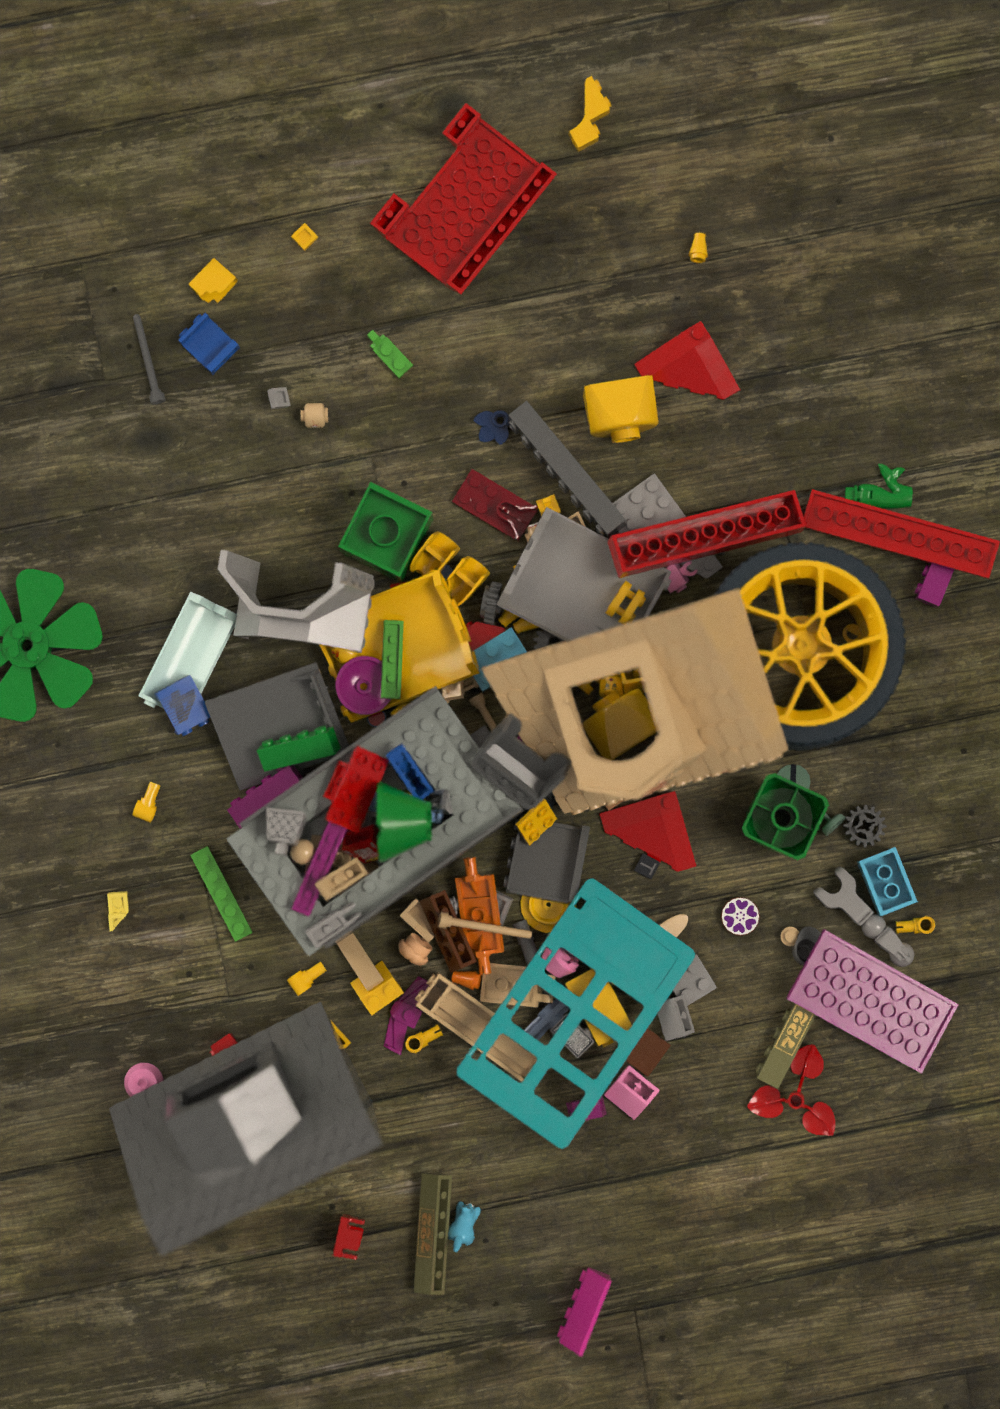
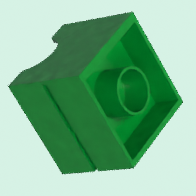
(386, 532)

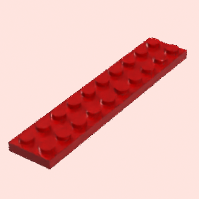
(901, 534)

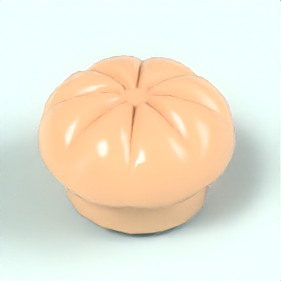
(415, 949)

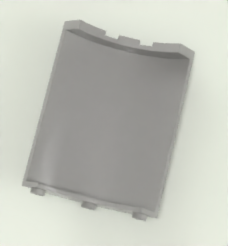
(571, 579)

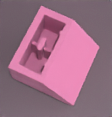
(631, 1092)

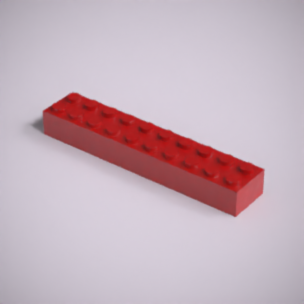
(706, 534)

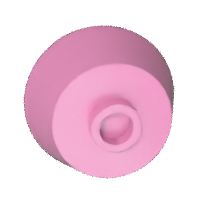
(561, 963)
(141, 1078)

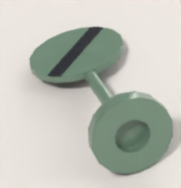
(800, 776)

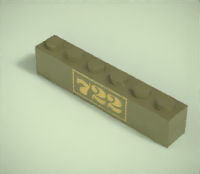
(785, 1046)
(432, 1233)

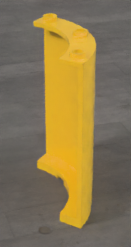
(433, 638)

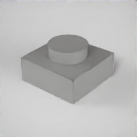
(278, 398)

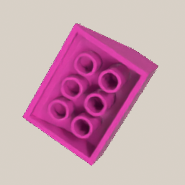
(585, 1310)

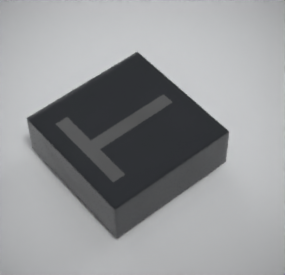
(646, 866)

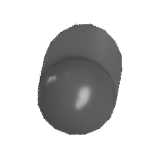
(804, 944)

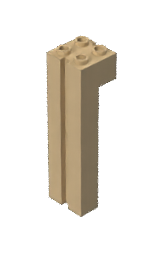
(468, 1019)

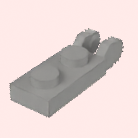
(331, 926)

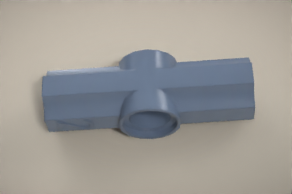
(546, 1019)

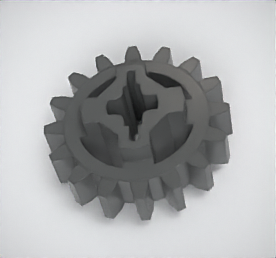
(867, 834)

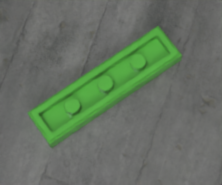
(392, 659)

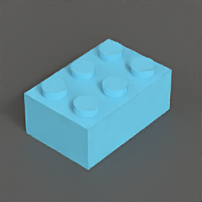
(496, 650)
(887, 881)

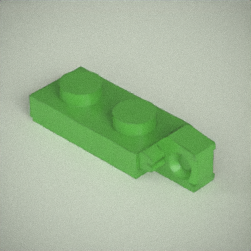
(389, 354)

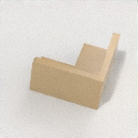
(417, 920)

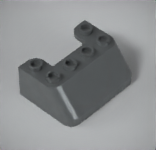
(516, 767)

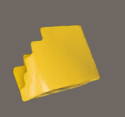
(213, 282)

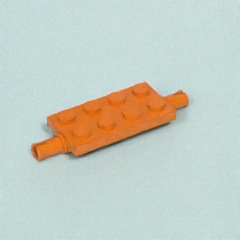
(479, 903)

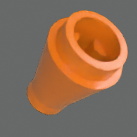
(468, 979)

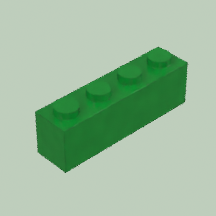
(298, 748)

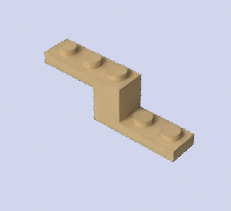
(345, 877)

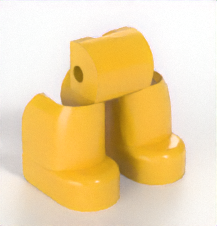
(437, 553)

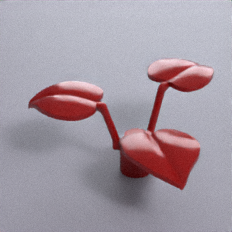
(767, 1100)

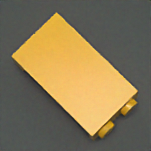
(605, 1003)

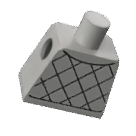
(284, 828)

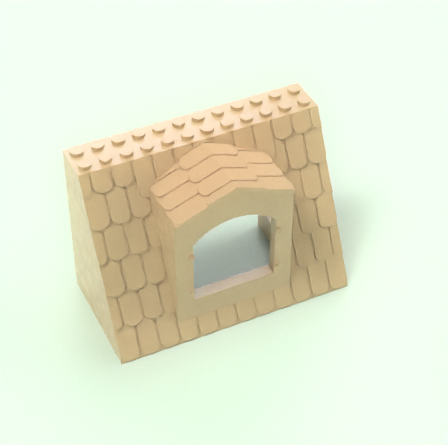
(700, 684)

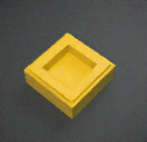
(304, 237)

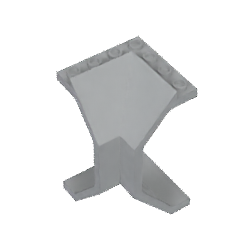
(332, 620)

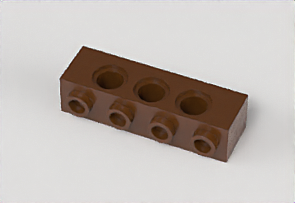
(452, 939)

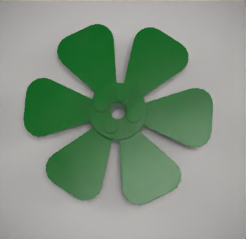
(74, 629)

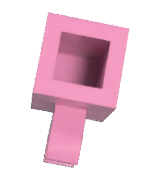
(678, 576)

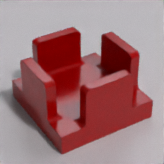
(348, 1237)

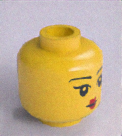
(610, 684)

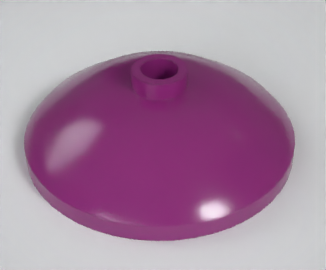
(347, 685)

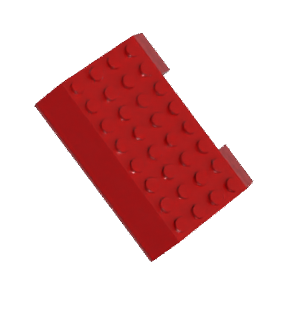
(467, 204)

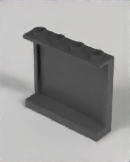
(550, 866)

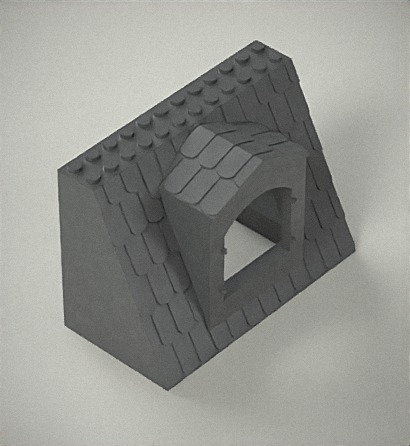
(244, 1128)

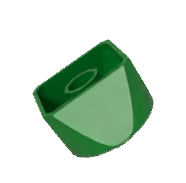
(805, 810)

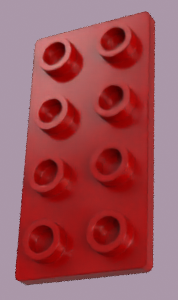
(354, 787)

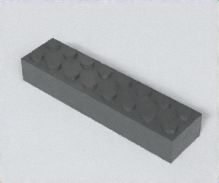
(566, 469)

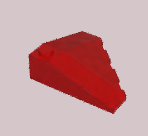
(690, 363)
(654, 827)

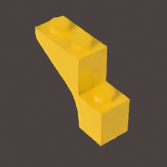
(595, 108)

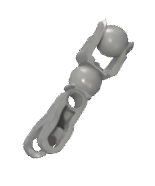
(872, 925)

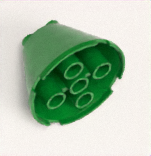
(402, 822)

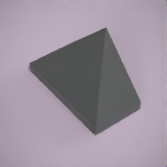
(440, 802)

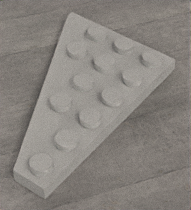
(651, 505)

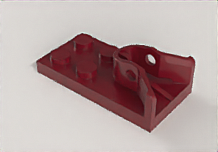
(495, 505)

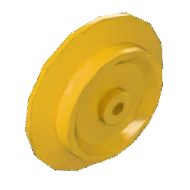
(539, 915)

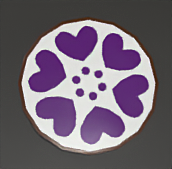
(740, 916)

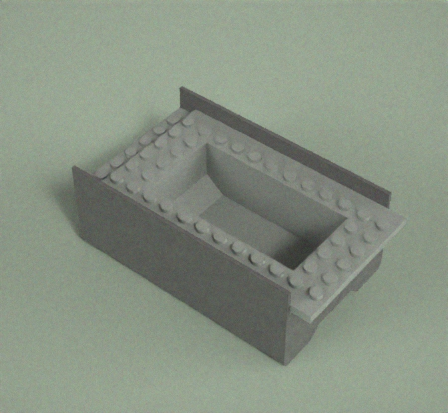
(444, 757)

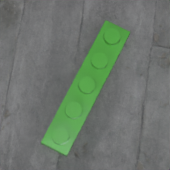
(221, 893)

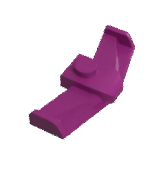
(404, 1014)

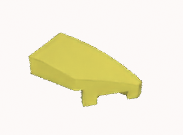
(118, 907)

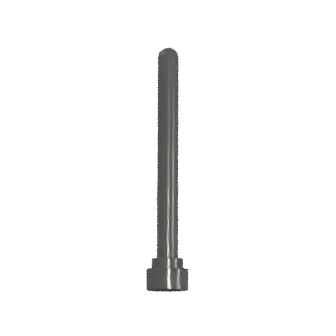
(156, 395)

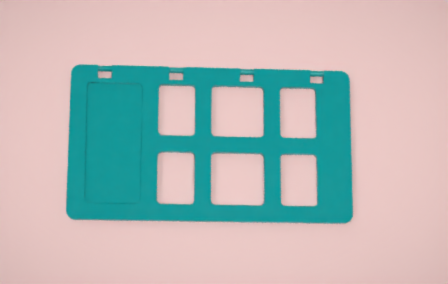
(621, 950)

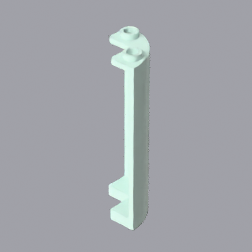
(191, 646)

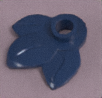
(490, 428)

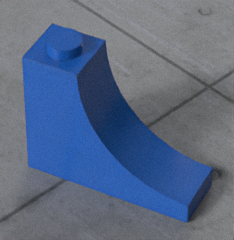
(409, 772)

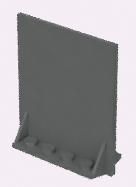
(269, 711)

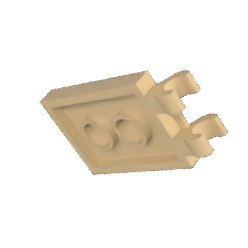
(500, 982)

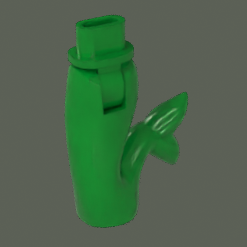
(879, 497)

